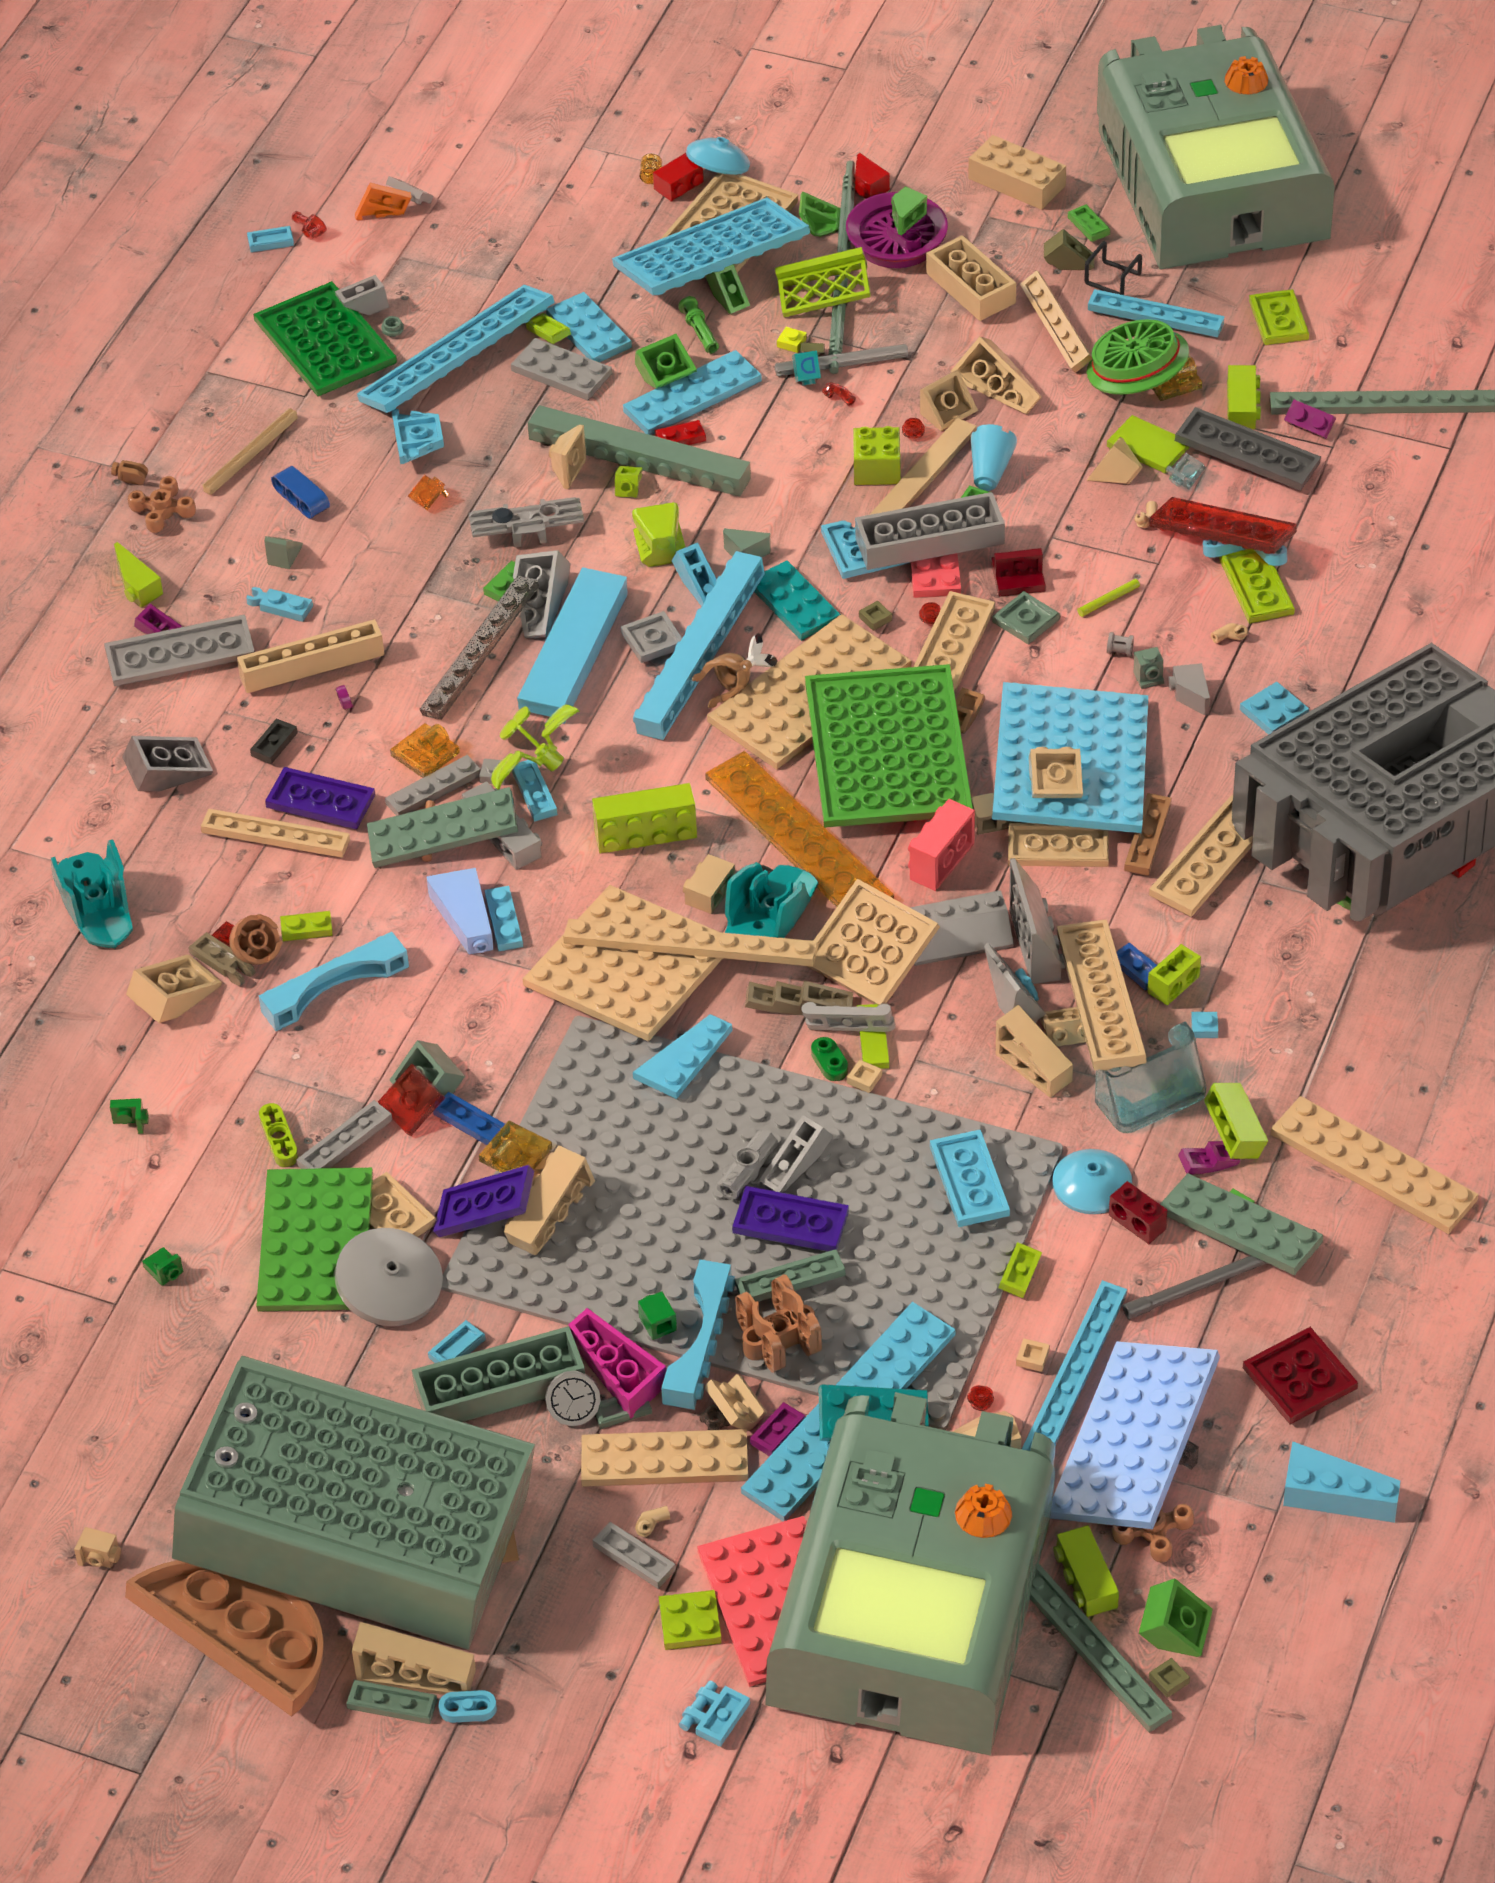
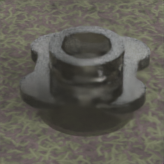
(713, 1412)

